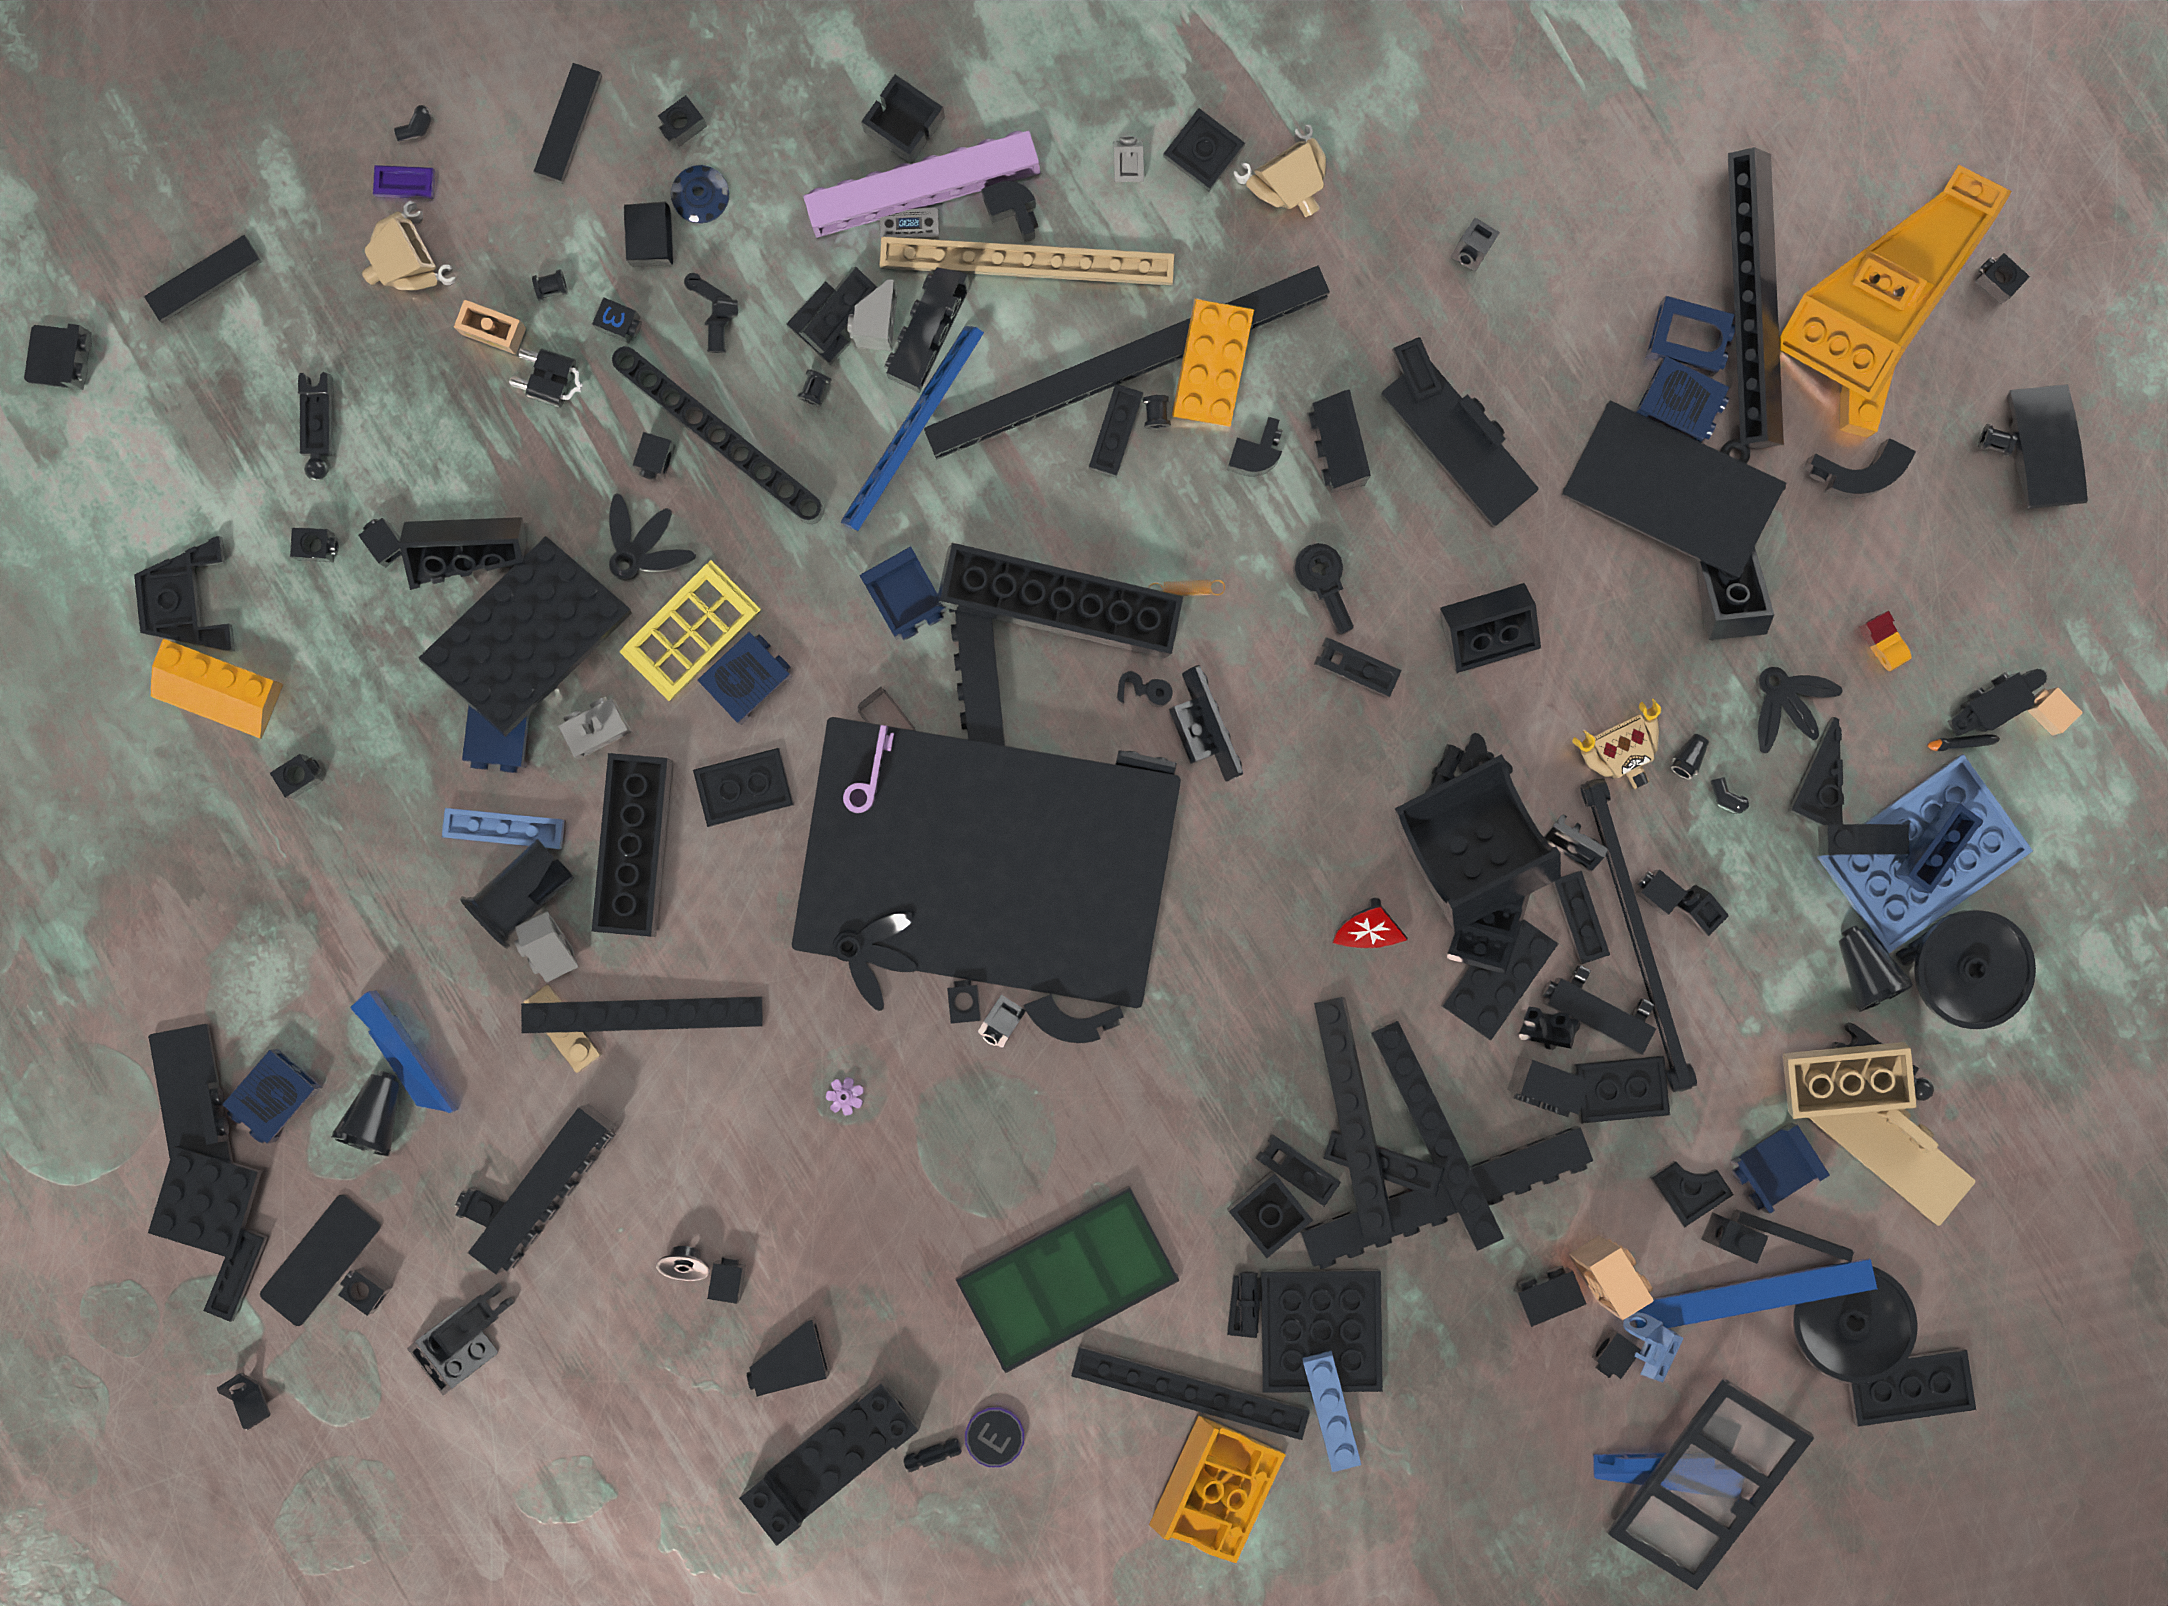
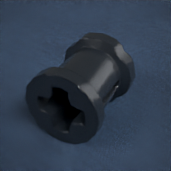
(549, 285)
(814, 388)
(1156, 411)
(1997, 440)

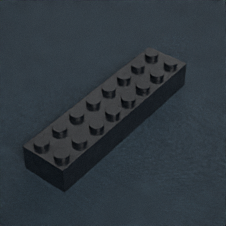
(1059, 600)

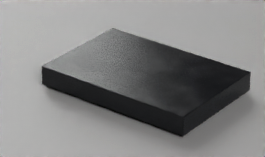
(743, 787)
(1624, 1089)

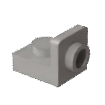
(1128, 160)

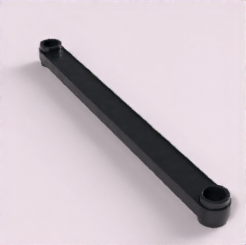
(1680, 1075)

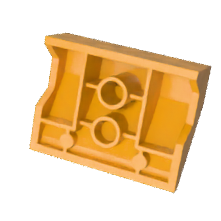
(1216, 1489)

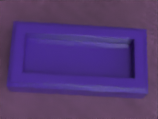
(404, 182)

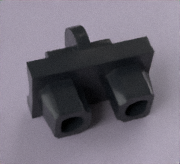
(1549, 1028)

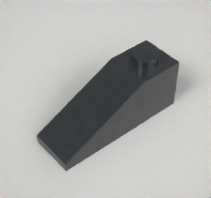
(1863, 839)

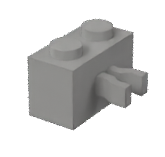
(594, 727)
(545, 947)

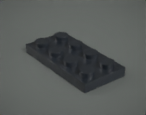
(1488, 997)
(1919, 1389)

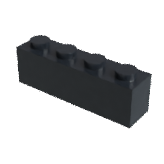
(928, 328)
(459, 547)

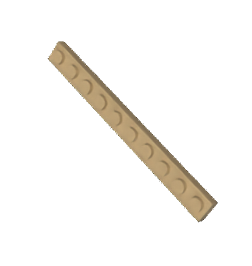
(1027, 260)

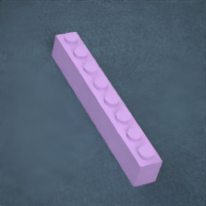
(921, 183)

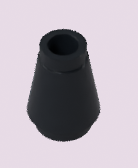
(1690, 757)

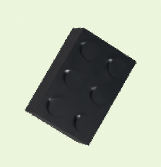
(1540, 1083)

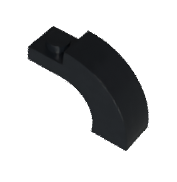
(1070, 1029)

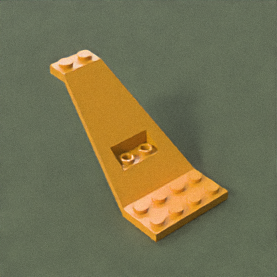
(1862, 328)

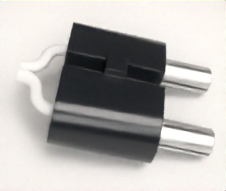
(549, 377)

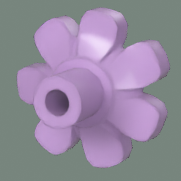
(851, 1096)

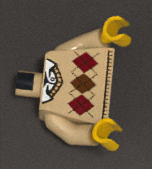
(1624, 746)

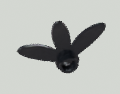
(635, 552)
(1795, 708)
(864, 951)

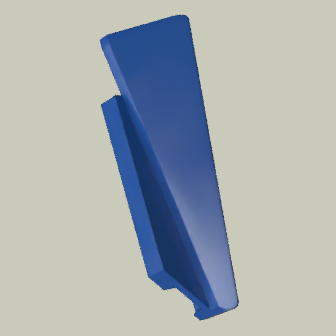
(402, 1053)
(1625, 1467)

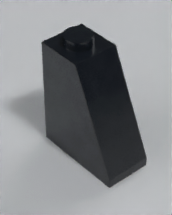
(790, 1362)

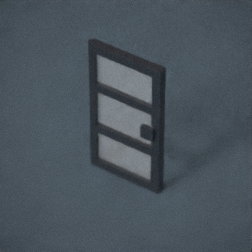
(1710, 1484)

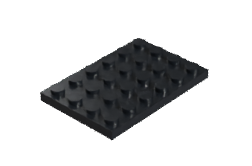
(525, 636)

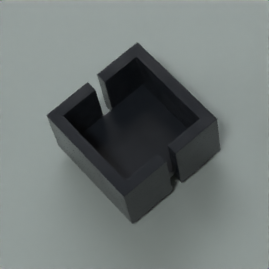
(905, 120)

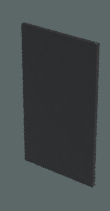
(1674, 489)

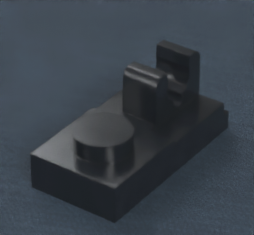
(1574, 844)

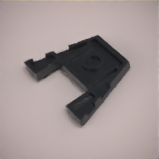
(170, 598)

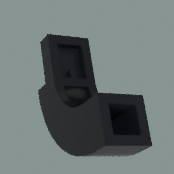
(1886, 468)

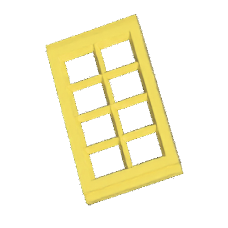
(651, 670)

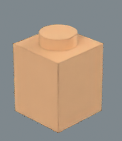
(2054, 710)

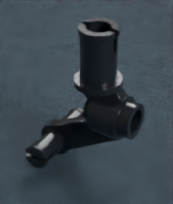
(722, 310)

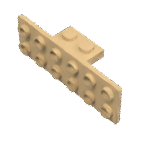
(1902, 1158)

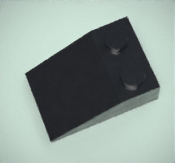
(1732, 604)

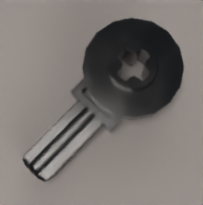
(1325, 585)

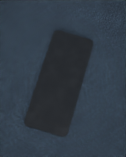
(320, 1260)

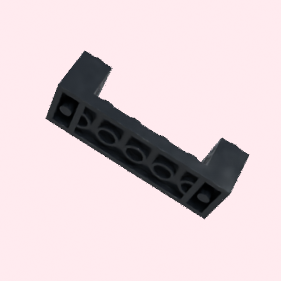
(829, 1460)

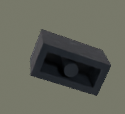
(1549, 1296)

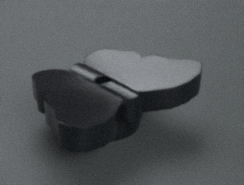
(1475, 752)

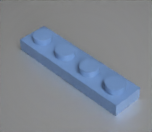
(502, 828)
(1331, 1411)

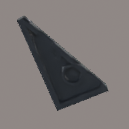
(1820, 791)

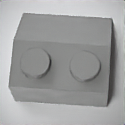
(875, 318)

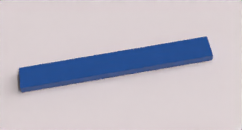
(912, 427)
(1761, 1294)

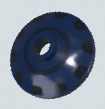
(706, 206)

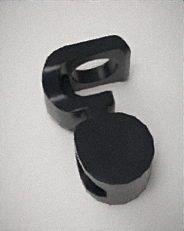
(1156, 691)

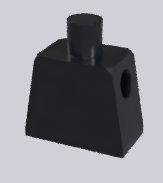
(1735, 1238)

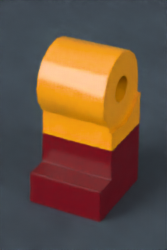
(1886, 641)

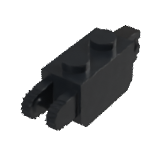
(1998, 703)

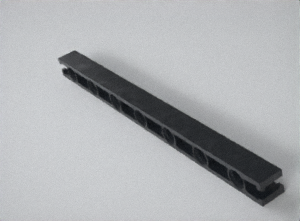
(1111, 368)

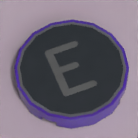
(994, 1436)

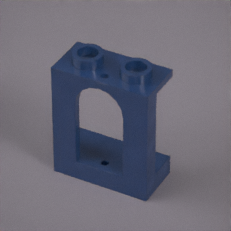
(1710, 361)

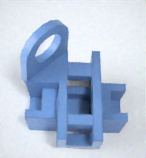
(1659, 1346)

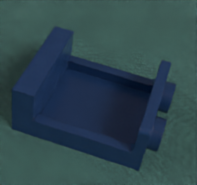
(903, 594)
(488, 746)

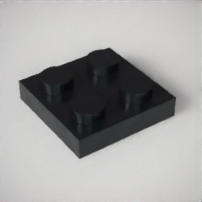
(1204, 149)

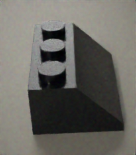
(1339, 442)
(1491, 627)

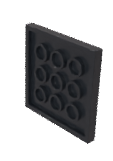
(1318, 1314)

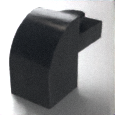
(1009, 200)
(1257, 459)

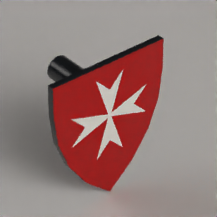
(1369, 928)

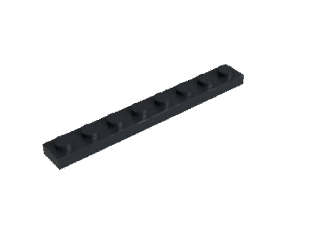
(641, 1015)
(1354, 1118)
(1437, 1136)
(1190, 1392)

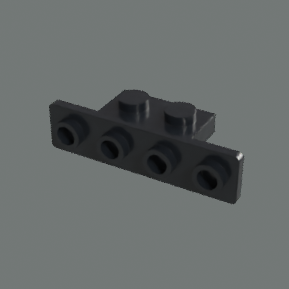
(1202, 726)

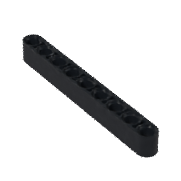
(710, 423)

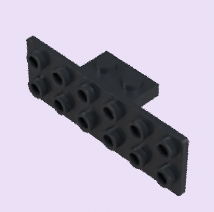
(1465, 446)
(190, 1091)

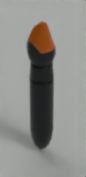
(1944, 744)

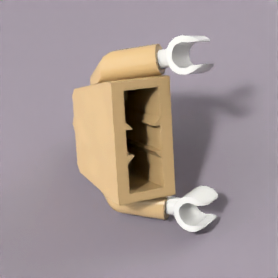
(1290, 176)
(399, 254)

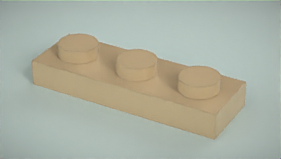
(574, 1046)

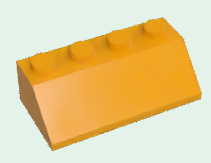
(213, 688)

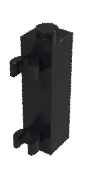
(1598, 1014)

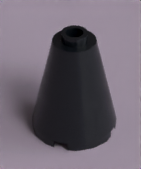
(1870, 969)
(371, 1116)

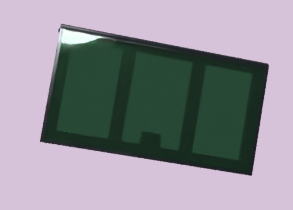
(1067, 1279)

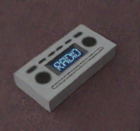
(912, 223)

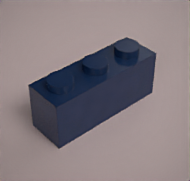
(1938, 847)

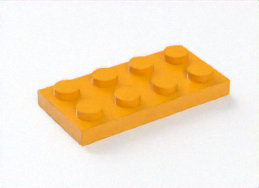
(1212, 362)

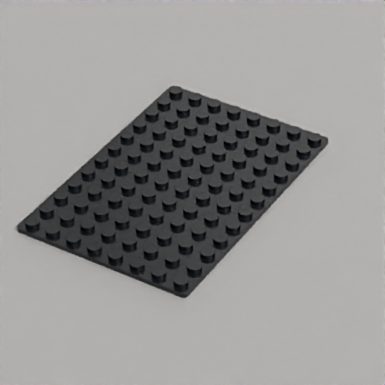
(1002, 853)

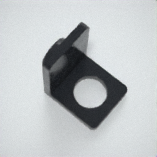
(248, 1400)

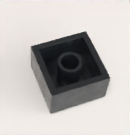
(1269, 1214)

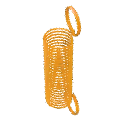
(1206, 590)

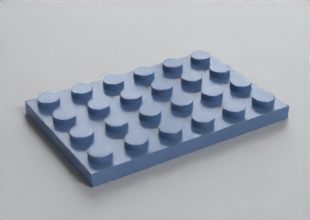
(1890, 905)

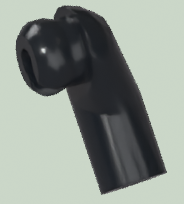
(418, 124)
(1728, 800)

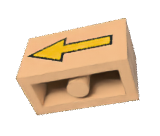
(490, 327)

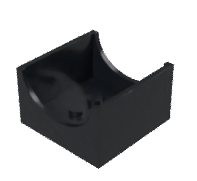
(1476, 843)

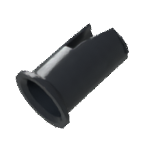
(518, 892)

